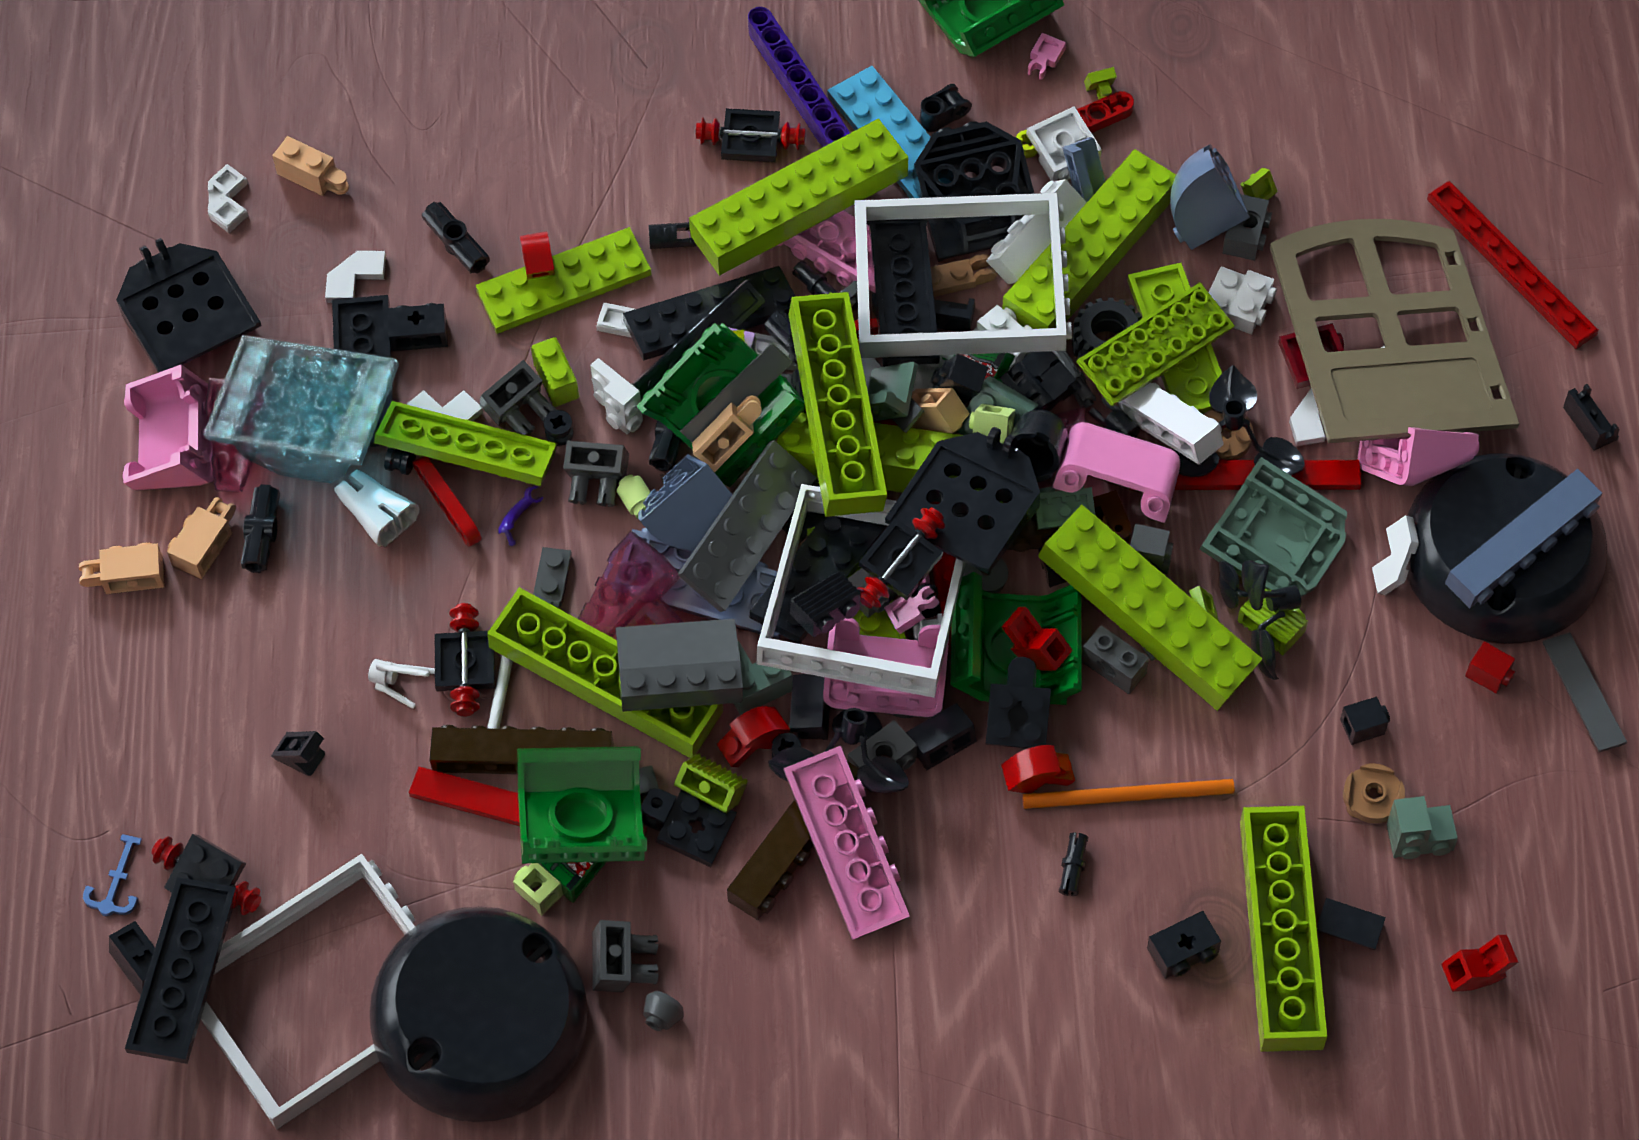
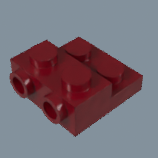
(1291, 351)

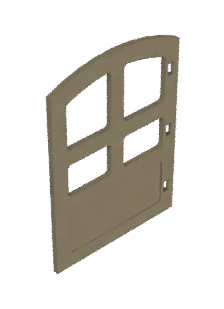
(1402, 385)

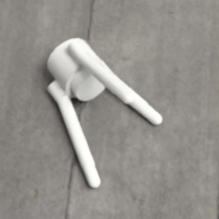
(386, 673)

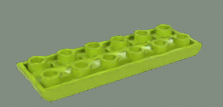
(1155, 344)

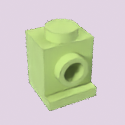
(992, 416)
(534, 876)

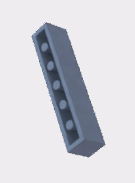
(1524, 538)

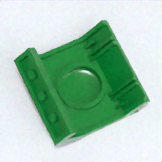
(981, 24)
(702, 376)
(984, 651)
(580, 804)

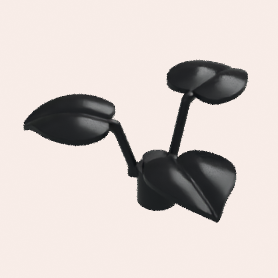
(1233, 397)
(1277, 600)
(854, 726)

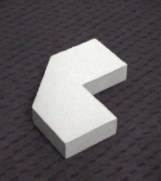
(221, 190)
(360, 265)
(461, 406)
(1306, 422)
(1403, 542)

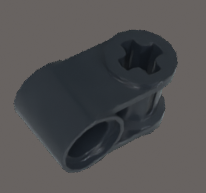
(943, 108)

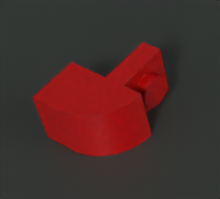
(537, 255)
(1042, 646)
(751, 731)
(1035, 767)
(1480, 967)

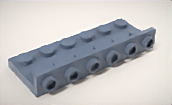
(686, 599)

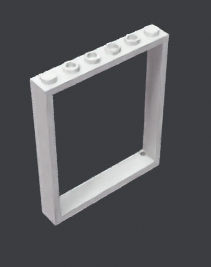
(968, 341)
(841, 664)
(268, 927)

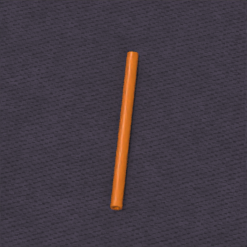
(1128, 793)

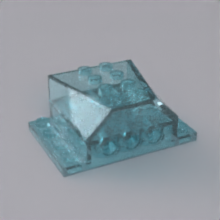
(301, 406)

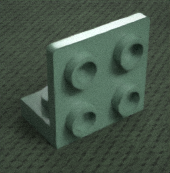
(891, 390)
(1060, 505)

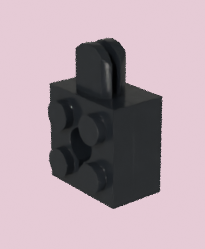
(1019, 709)

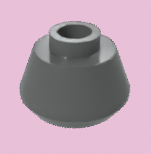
(662, 1011)

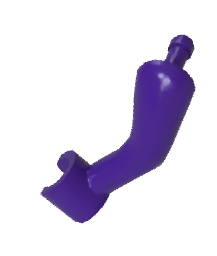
(514, 513)

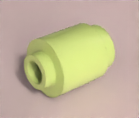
(633, 493)

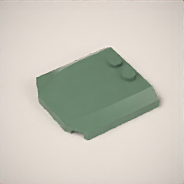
(1281, 526)

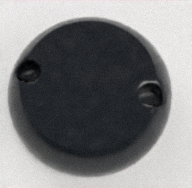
(1469, 507)
(480, 1012)

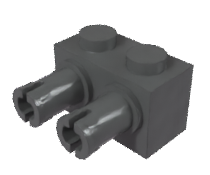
(512, 391)
(595, 461)
(612, 956)

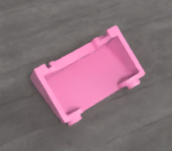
(170, 431)
(1417, 457)
(1121, 461)
(920, 652)

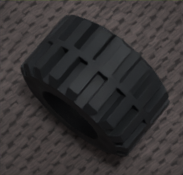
(1100, 317)

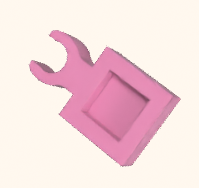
(1046, 53)
(909, 612)

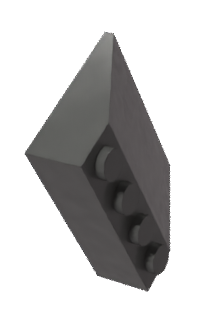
(679, 665)

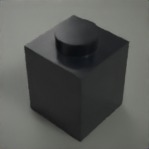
(1365, 720)

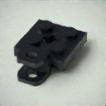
(673, 821)

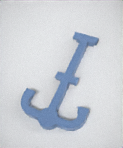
(107, 906)

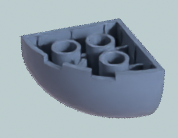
(1205, 198)
(685, 504)

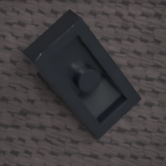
(300, 751)

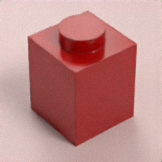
(1491, 668)

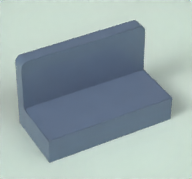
(1084, 167)

